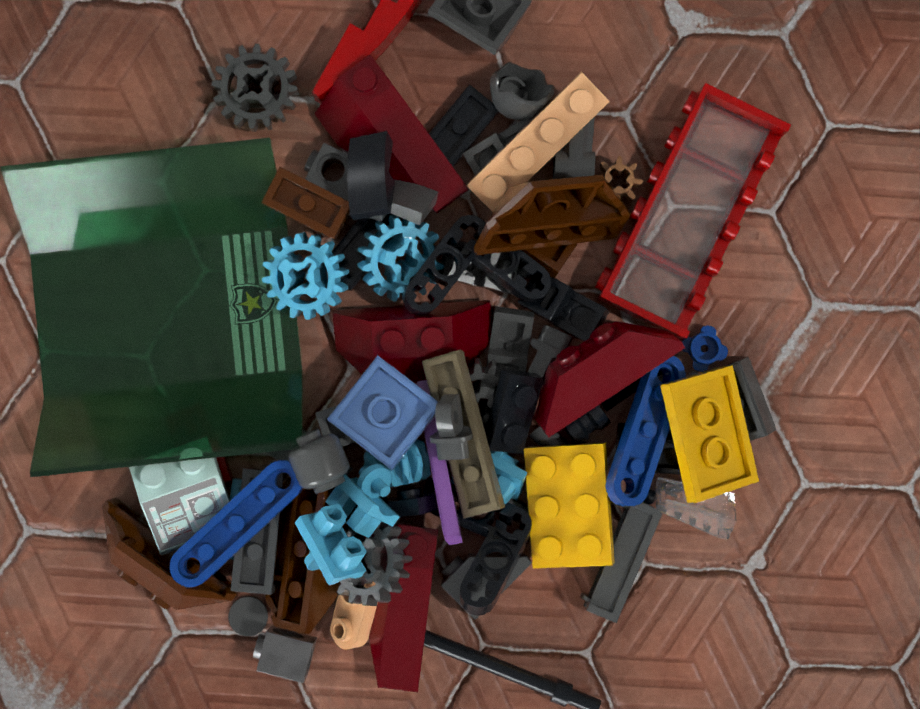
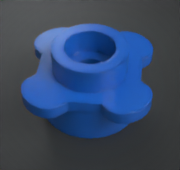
(715, 351)

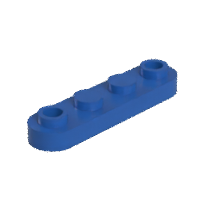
(642, 437)
(235, 525)

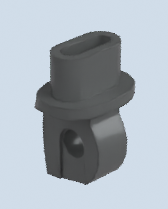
(549, 345)
(452, 435)

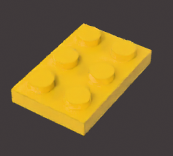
(709, 433)
(569, 506)

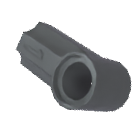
(576, 156)

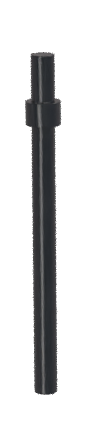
(559, 691)

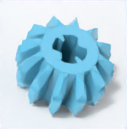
(410, 469)

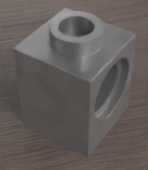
(284, 653)

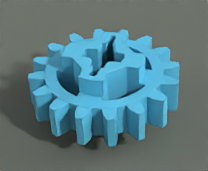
(402, 242)
(288, 275)

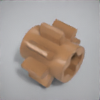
(627, 172)

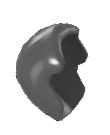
(519, 91)

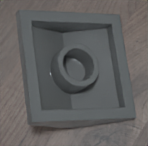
(481, 21)

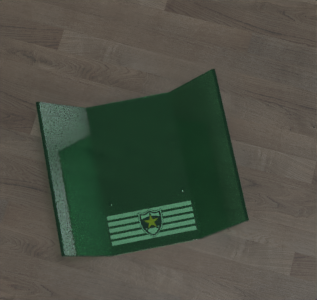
(158, 307)

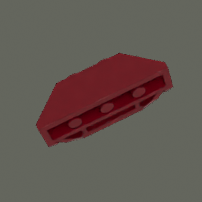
(409, 338)
(599, 369)

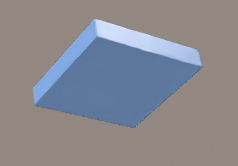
(384, 412)

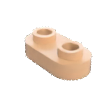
(351, 622)

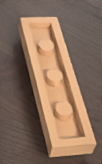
(538, 140)

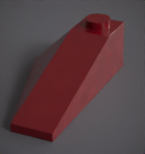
(368, 103)
(400, 624)

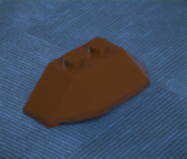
(553, 215)
(139, 561)
(300, 593)

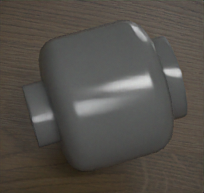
(319, 461)

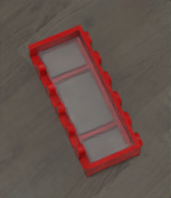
(691, 210)

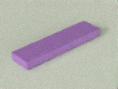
(442, 484)

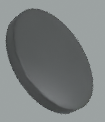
(248, 616)

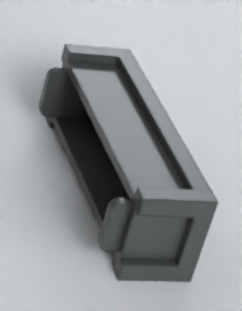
(630, 546)
(256, 560)

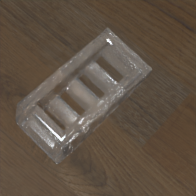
(712, 515)

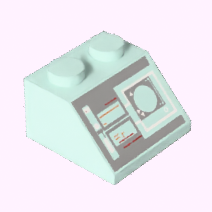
(179, 498)

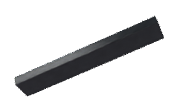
(453, 136)

